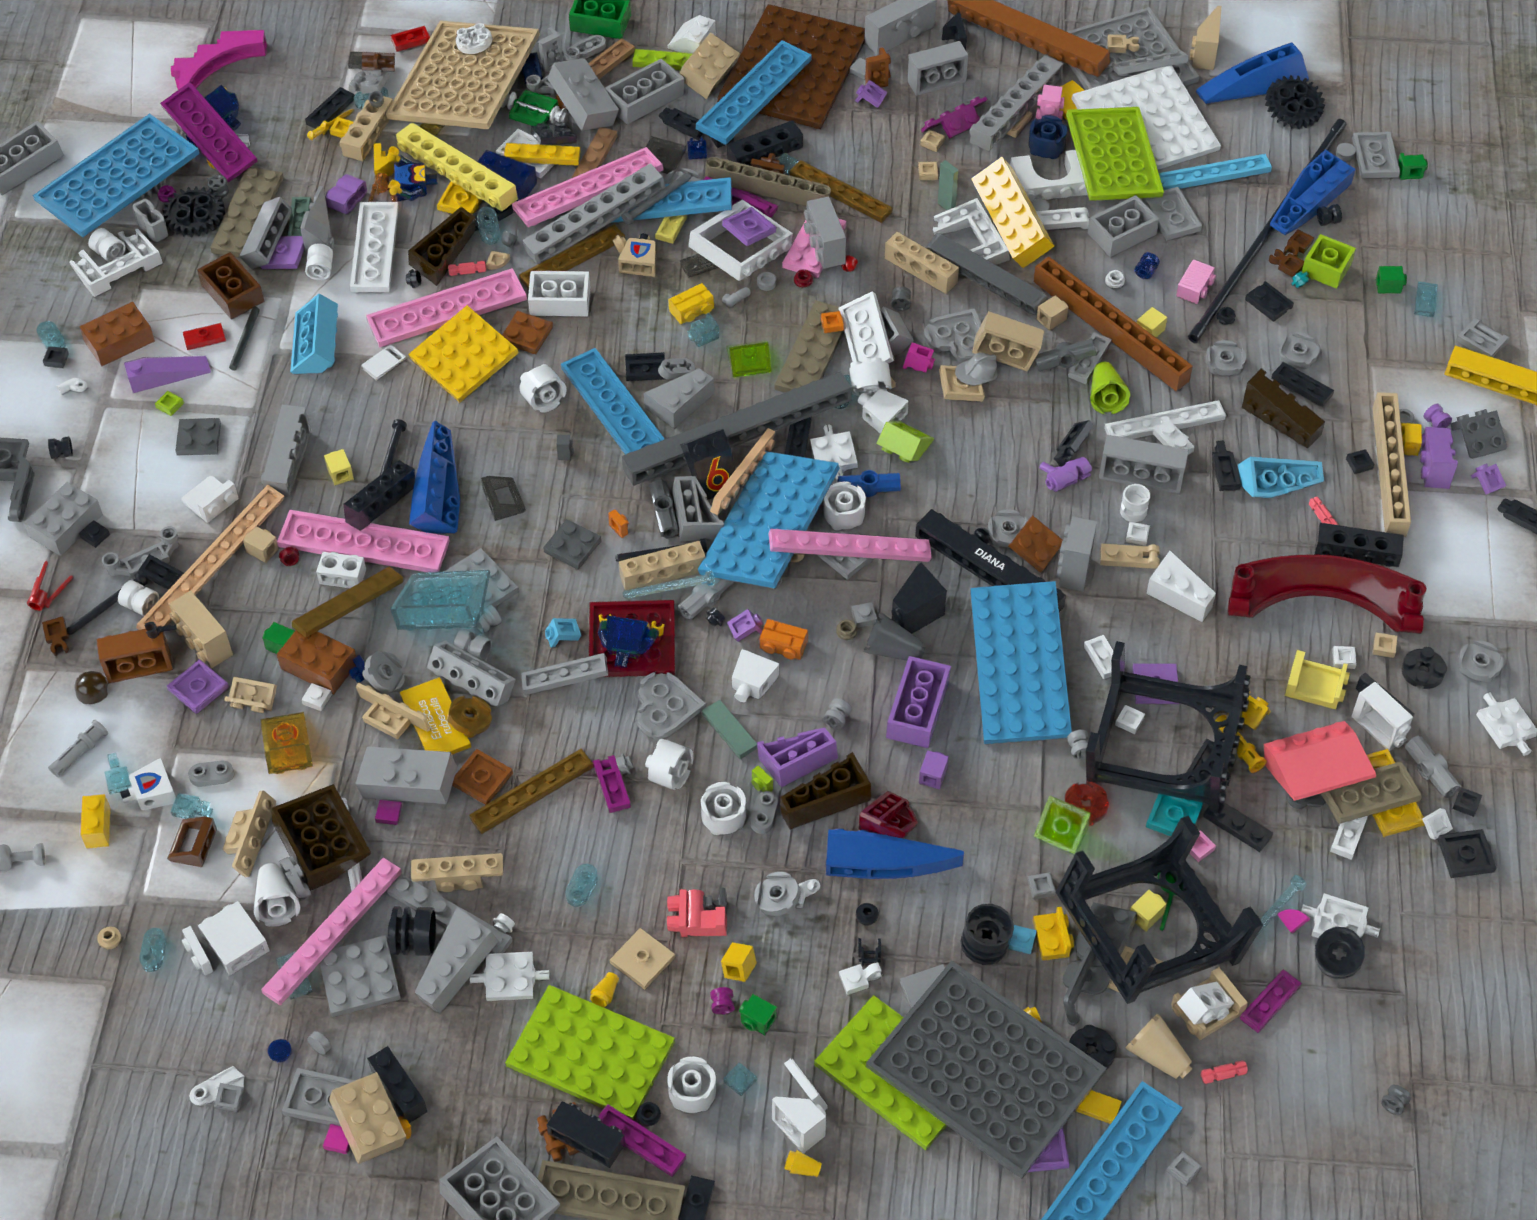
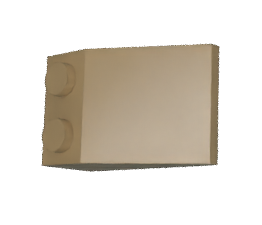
(1206, 42)

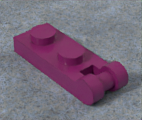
(612, 784)

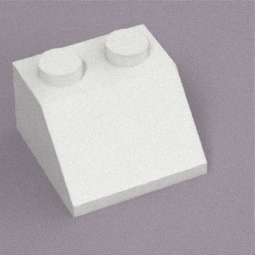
(692, 34)
(799, 1120)

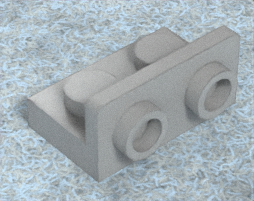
(550, 49)

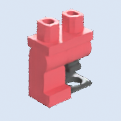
(694, 917)

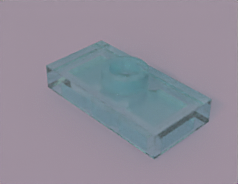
(1425, 299)

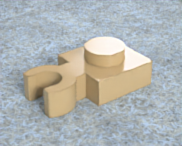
(1119, 43)

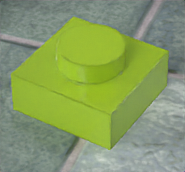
(761, 780)

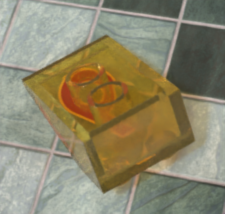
(286, 743)

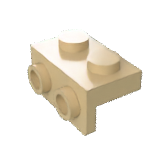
(251, 694)

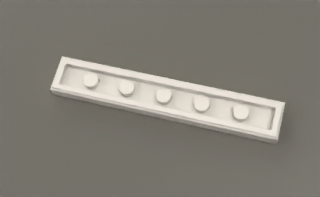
(1180, 417)

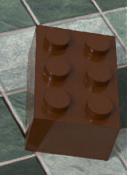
(230, 285)

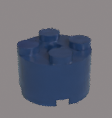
(1047, 137)

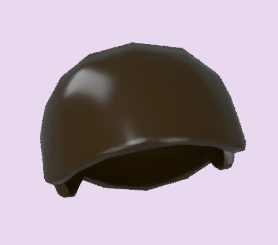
(91, 687)

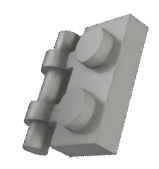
(369, 83)

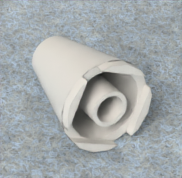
(274, 897)

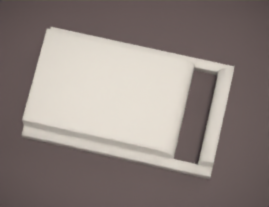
(382, 362)

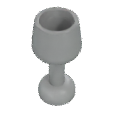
(8, 857)

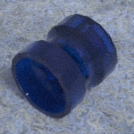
(1147, 265)

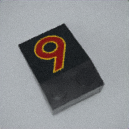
(710, 460)

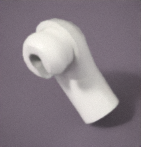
(73, 384)
(807, 888)

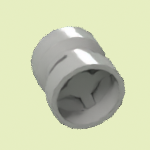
(489, 618)
(836, 715)
(1078, 741)

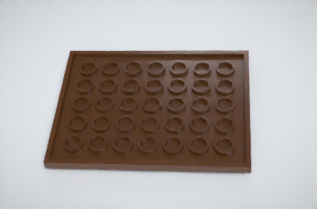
(815, 88)

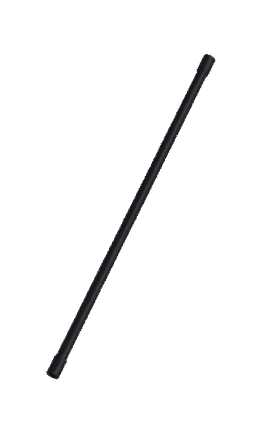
(1199, 329)

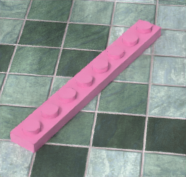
(849, 545)
(331, 931)

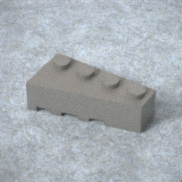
(454, 960)

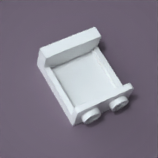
(234, 937)

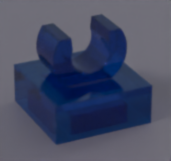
(697, 149)
(357, 672)

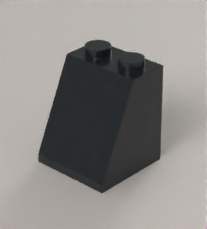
(919, 600)

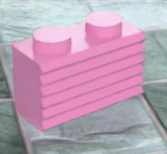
(1195, 281)

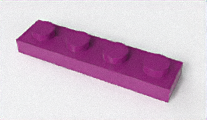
(644, 1142)

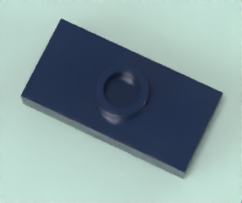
(532, 66)

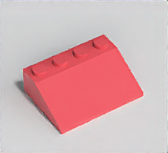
(1318, 760)

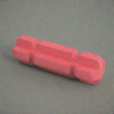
(467, 268)
(1321, 511)
(1224, 1072)

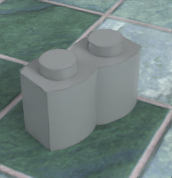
(150, 220)

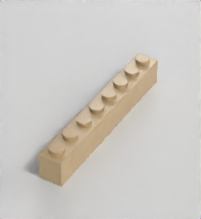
(1391, 464)

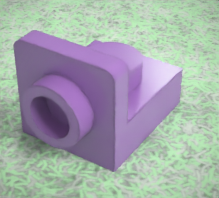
(871, 93)
(1489, 478)
(745, 624)

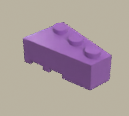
(1437, 458)
(797, 755)

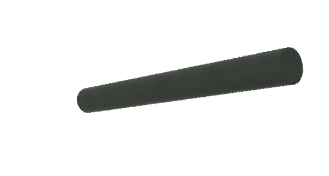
(244, 338)

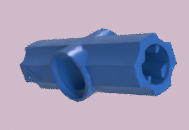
(873, 482)

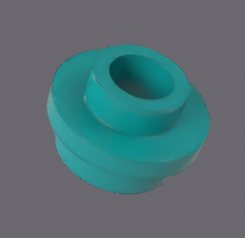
(1300, 279)

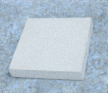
(805, 1083)

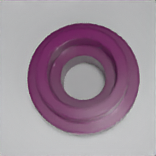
(165, 192)

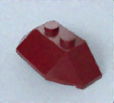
(888, 816)

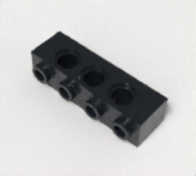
(775, 140)
(379, 495)
(1359, 544)

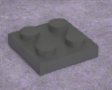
(198, 436)
(572, 544)

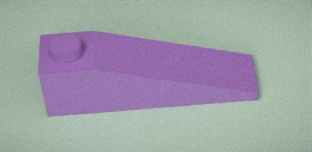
(158, 371)

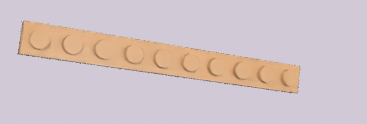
(216, 555)

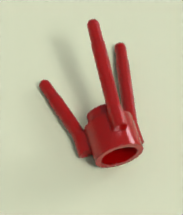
(38, 597)

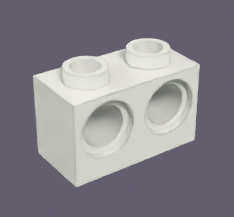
(340, 570)
(1205, 1003)

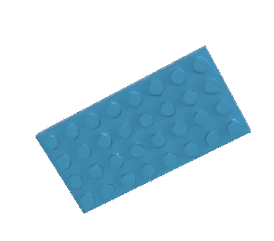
(116, 175)
(778, 495)
(1020, 663)

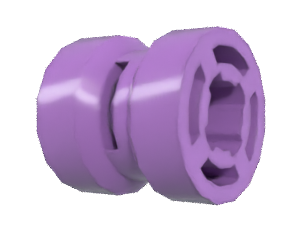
(1437, 417)

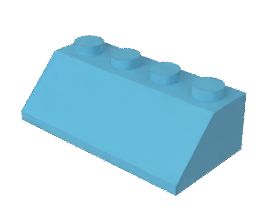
(314, 336)

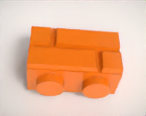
(783, 639)

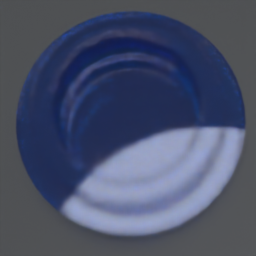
(279, 1050)

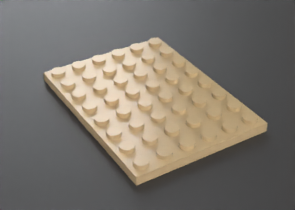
(458, 86)

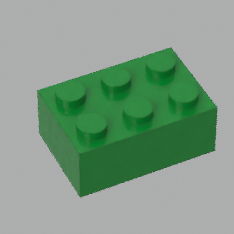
(600, 17)

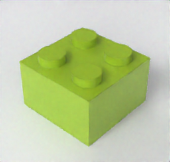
(1328, 261)

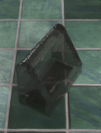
(500, 510)

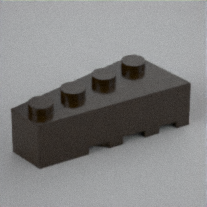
(442, 245)
(1281, 410)
(827, 793)

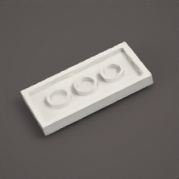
(865, 329)

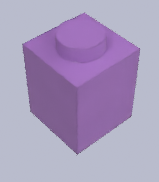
(933, 769)

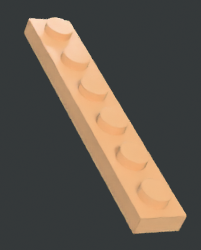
(741, 474)

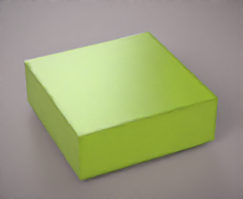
(169, 403)

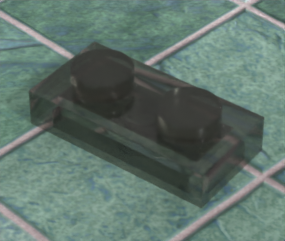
(696, 265)

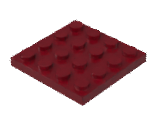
(659, 657)

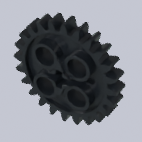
(1294, 102)
(181, 209)

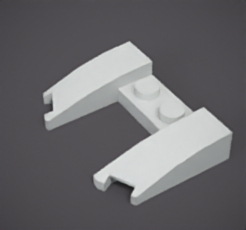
(973, 215)
(98, 279)

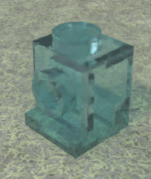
(704, 331)

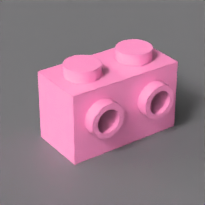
(1050, 102)

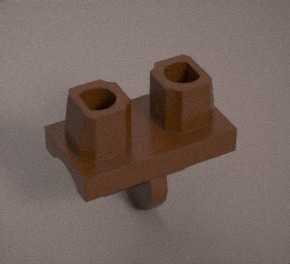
(378, 61)
(769, 164)

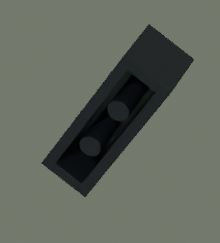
(397, 1085)
(586, 1133)

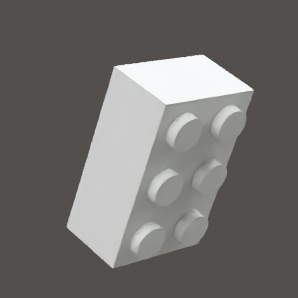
(559, 293)

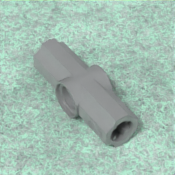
(703, 596)
(1432, 766)

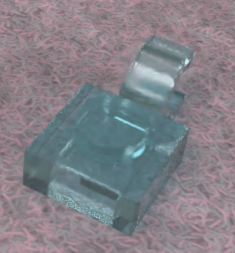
(118, 777)
(188, 806)

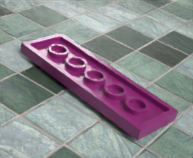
(209, 132)

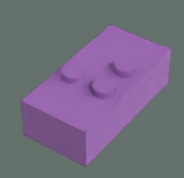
(918, 702)

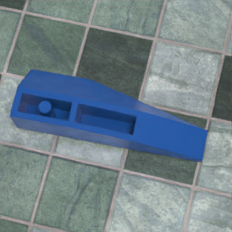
(1255, 75)
(1314, 188)
(436, 487)
(884, 856)

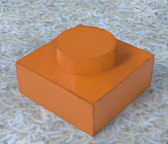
(832, 322)
(618, 523)

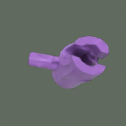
(1064, 476)

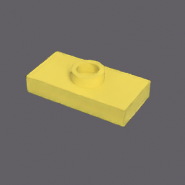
(670, 228)

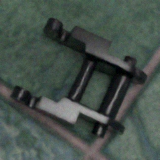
(861, 952)

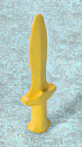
(324, 127)

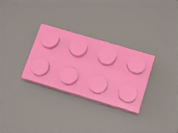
(803, 256)

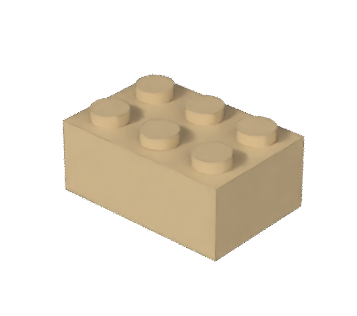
(708, 65)
(1009, 340)
(200, 629)
(367, 1118)

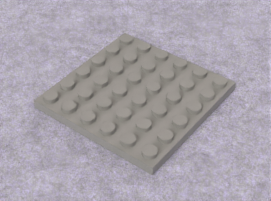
(1152, 41)

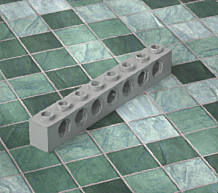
(1015, 103)
(594, 214)

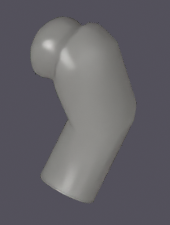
(731, 300)

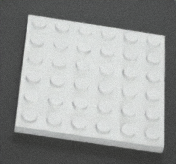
(1168, 112)

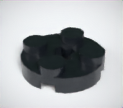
(1428, 658)
(1096, 1037)

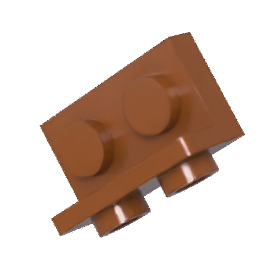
(878, 68)

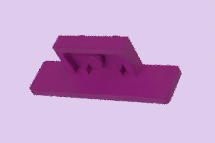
(958, 120)

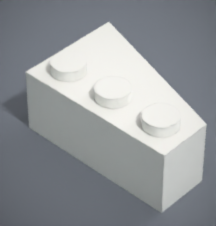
(1181, 588)

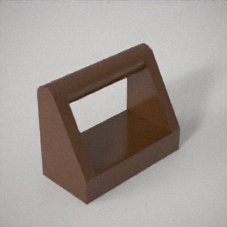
(202, 843)

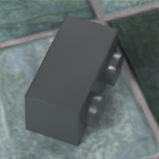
(564, 447)

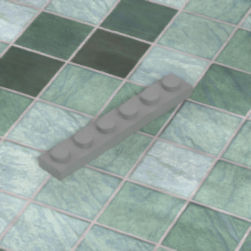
(417, 896)

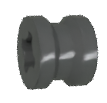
(218, 184)
(901, 299)
(1396, 1099)

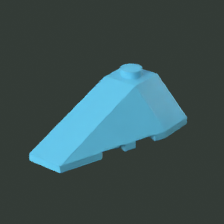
(1277, 477)

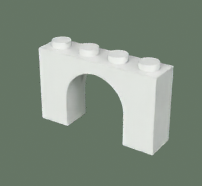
(1046, 189)

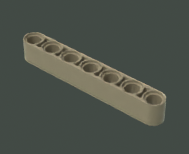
(766, 182)

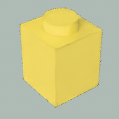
(1153, 322)
(338, 467)
(1149, 909)

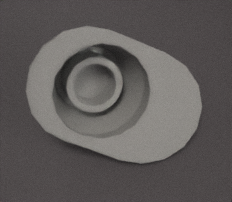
(978, 369)

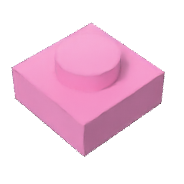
(1202, 847)

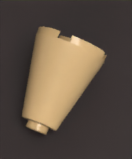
(1160, 1048)

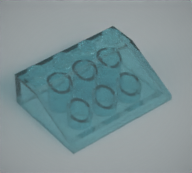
(441, 600)

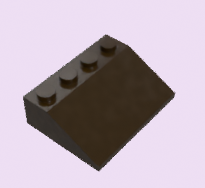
(320, 835)

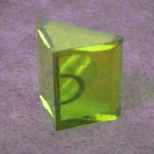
(749, 358)
(1062, 825)

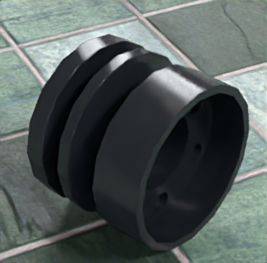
(415, 931)
(987, 934)
(1330, 942)

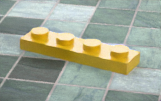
(543, 154)

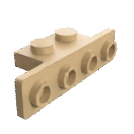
(388, 714)
(248, 833)
(457, 871)

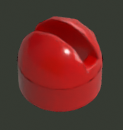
(850, 263)

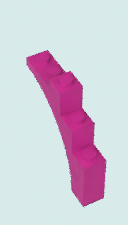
(211, 57)

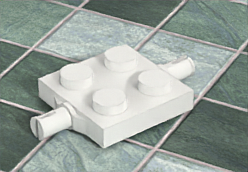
(836, 449)
(1507, 723)
(1339, 913)
(509, 976)

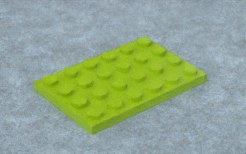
(1114, 153)
(590, 1052)
(846, 1064)

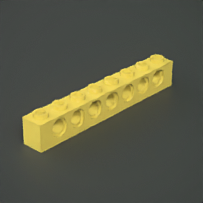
(457, 166)

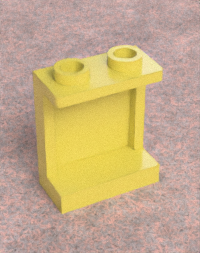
(1316, 682)

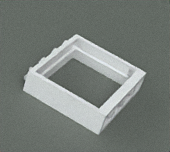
(701, 237)

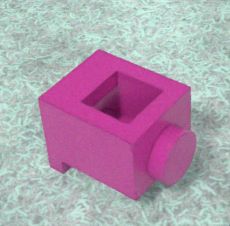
(919, 358)

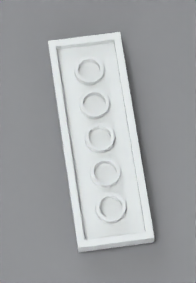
(374, 247)

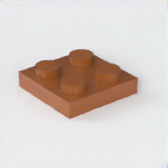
(527, 332)
(1036, 543)
(482, 777)

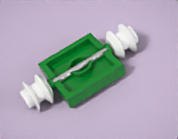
(534, 108)

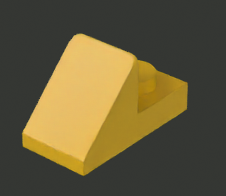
(381, 163)

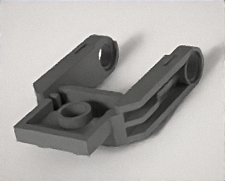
(17, 469)

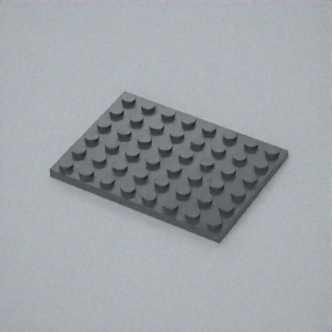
(986, 1069)

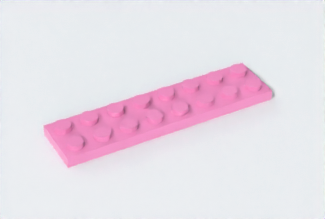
(581, 188)
(436, 309)
(375, 542)

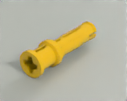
(1246, 751)

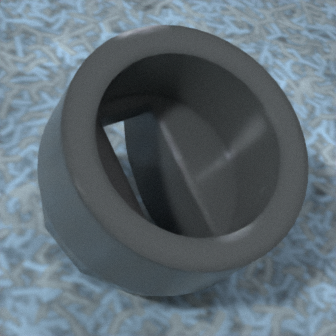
(377, 96)
(508, 239)

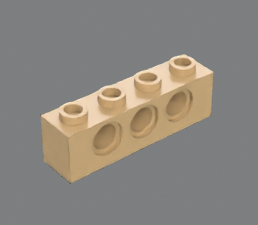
(365, 130)
(921, 262)
(661, 566)

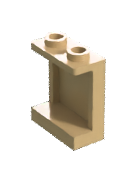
(1202, 1030)

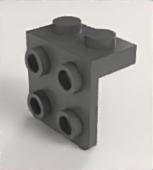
(1481, 433)

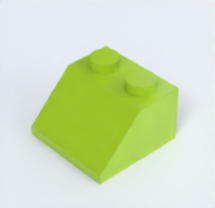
(904, 441)

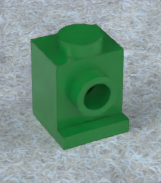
(1412, 166)

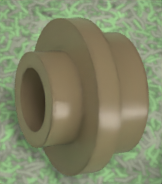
(846, 625)

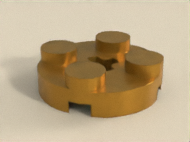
(469, 725)

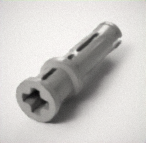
(85, 741)

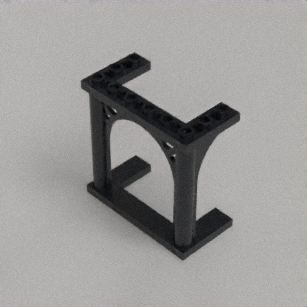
(1224, 698)
(1142, 970)

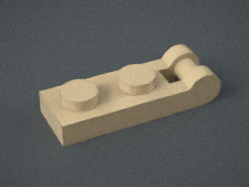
(1130, 556)

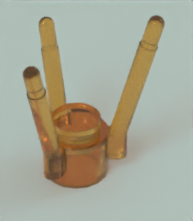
(380, 185)

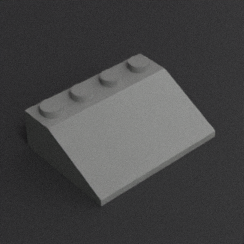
(496, 1187)

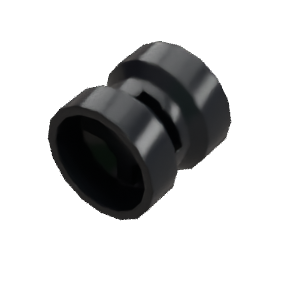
(1330, 214)
(58, 447)

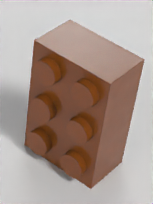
(117, 333)
(133, 655)
(317, 659)

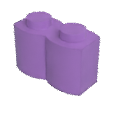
(346, 194)

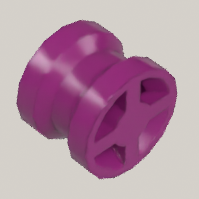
(722, 1000)

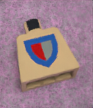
(638, 256)

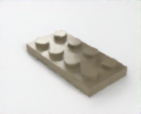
(1386, 791)

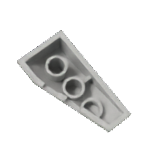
(315, 223)

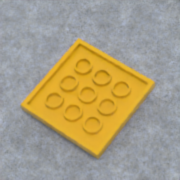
(463, 353)

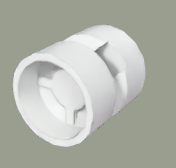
(106, 244)
(319, 261)
(1135, 503)
(137, 597)

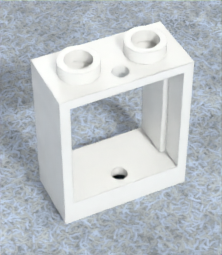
(1382, 716)

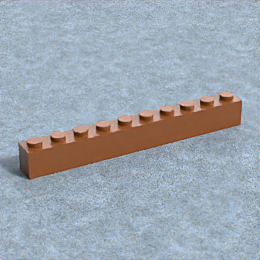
(1034, 34)
(1113, 324)

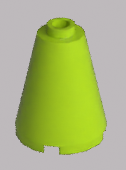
(1108, 389)

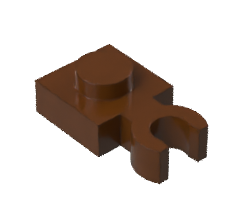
(1298, 242)
(1288, 264)
(55, 632)

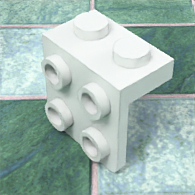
(210, 498)

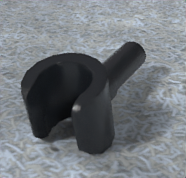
(153, 631)

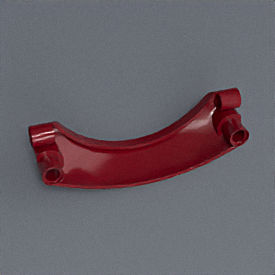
(1378, 589)

